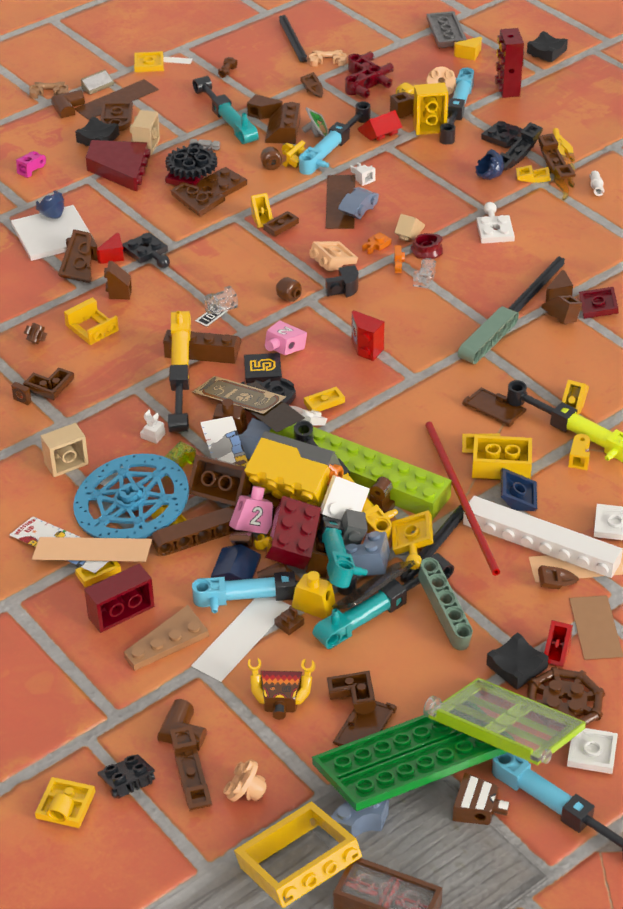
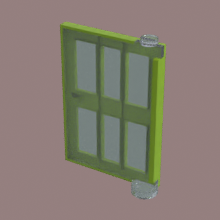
(505, 720)

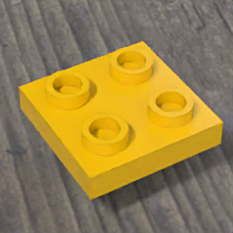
(65, 802)

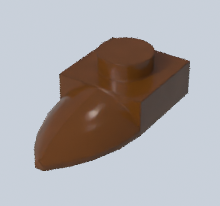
(312, 84)
(555, 577)

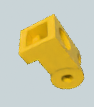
(580, 452)

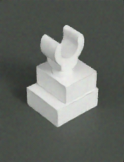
(363, 174)
(154, 429)

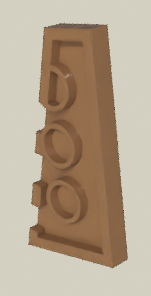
(172, 635)

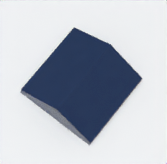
(518, 491)
(236, 563)

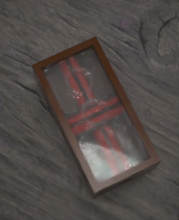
(378, 887)

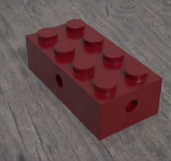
(509, 62)

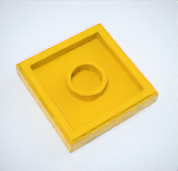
(148, 61)

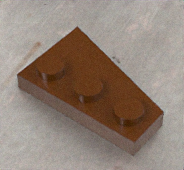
(196, 199)
(77, 259)

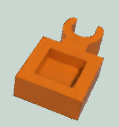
(378, 241)
(399, 257)

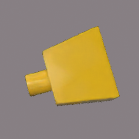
(314, 595)

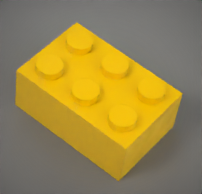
(430, 107)
(500, 452)

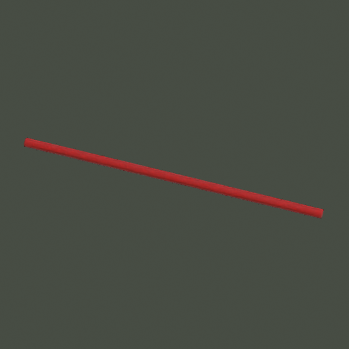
(463, 500)

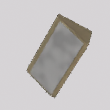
(96, 82)

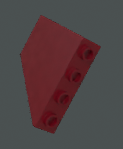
(118, 161)

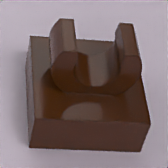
(289, 621)

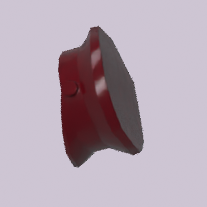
(427, 246)

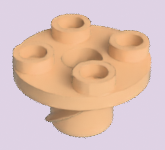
(441, 75)
(246, 782)

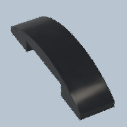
(520, 149)

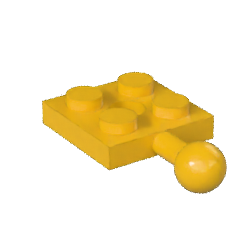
(405, 541)

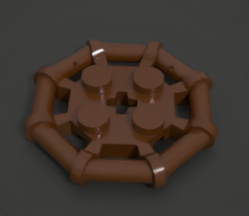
(572, 691)

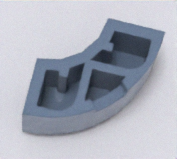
(358, 202)
(252, 436)
(363, 820)

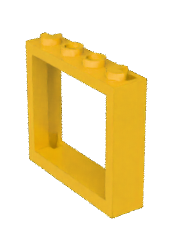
(284, 833)

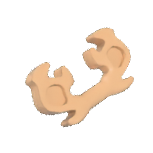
(317, 57)

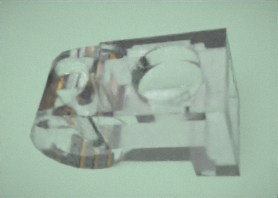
(425, 276)
(221, 301)

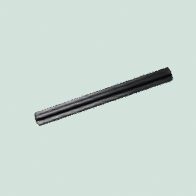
(293, 38)
(543, 278)
(438, 538)

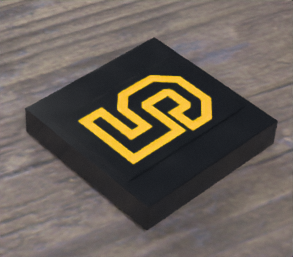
(262, 367)

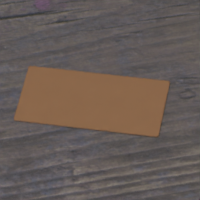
(596, 627)

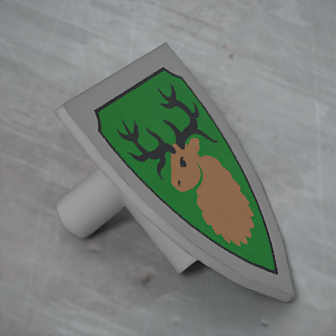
(317, 124)

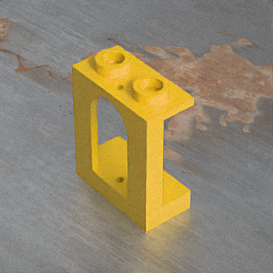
(85, 311)

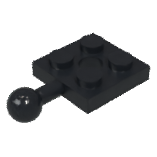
(502, 134)
(147, 247)

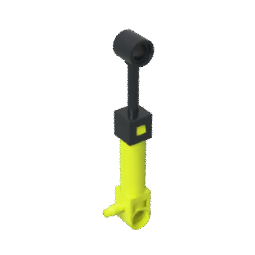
(566, 418)

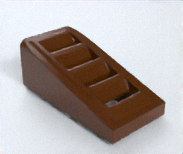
(241, 537)

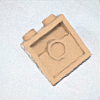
(332, 255)

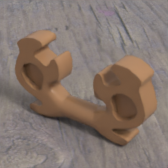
(37, 89)

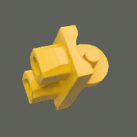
(292, 153)

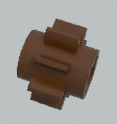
(35, 333)

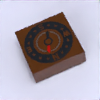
(21, 393)

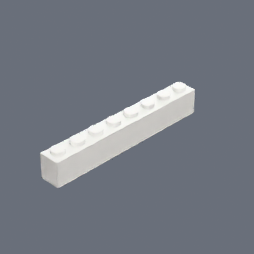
(545, 537)

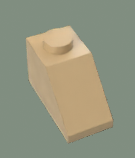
(408, 227)

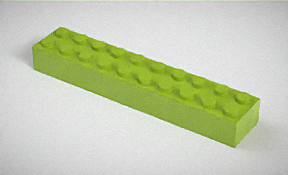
(412, 488)

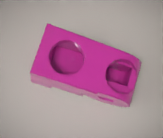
(29, 163)

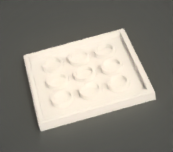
(45, 235)

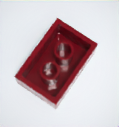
(293, 532)
(119, 598)

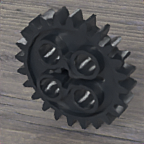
(191, 162)

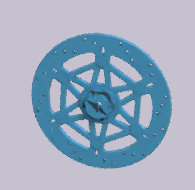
(131, 497)

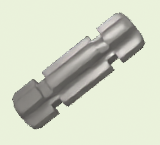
(207, 143)

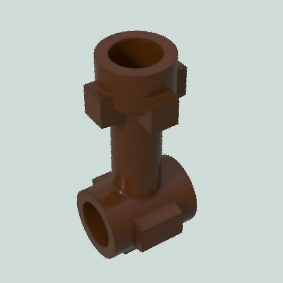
(229, 63)

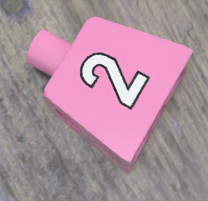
(285, 338)
(253, 513)

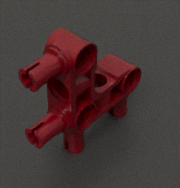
(365, 74)

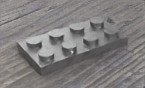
(445, 28)

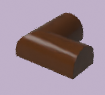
(65, 102)
(51, 386)
(355, 685)
(178, 717)

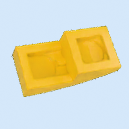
(529, 175)

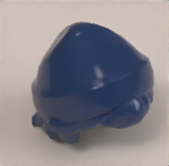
(490, 165)
(51, 205)

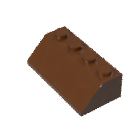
(208, 347)

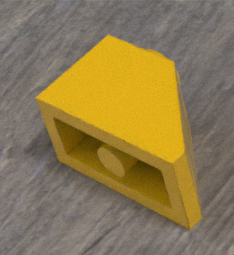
(575, 394)

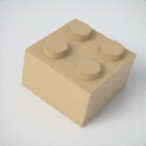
(146, 129)
(64, 449)

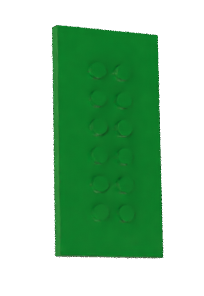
(399, 760)

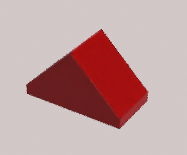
(111, 250)
(558, 642)

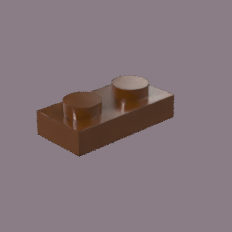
(281, 223)

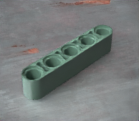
(488, 335)
(445, 604)

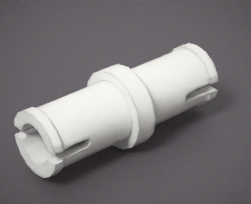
(596, 183)

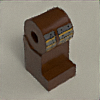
(380, 494)

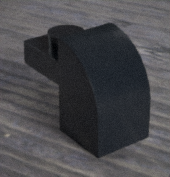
(345, 283)

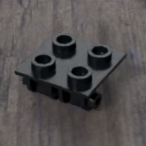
(122, 774)

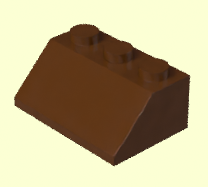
(284, 124)
(218, 480)

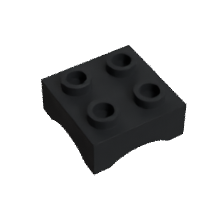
(547, 47)
(97, 130)
(517, 661)

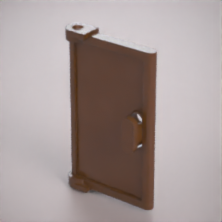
(494, 406)
(364, 724)

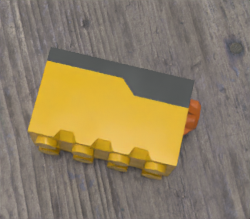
(292, 468)

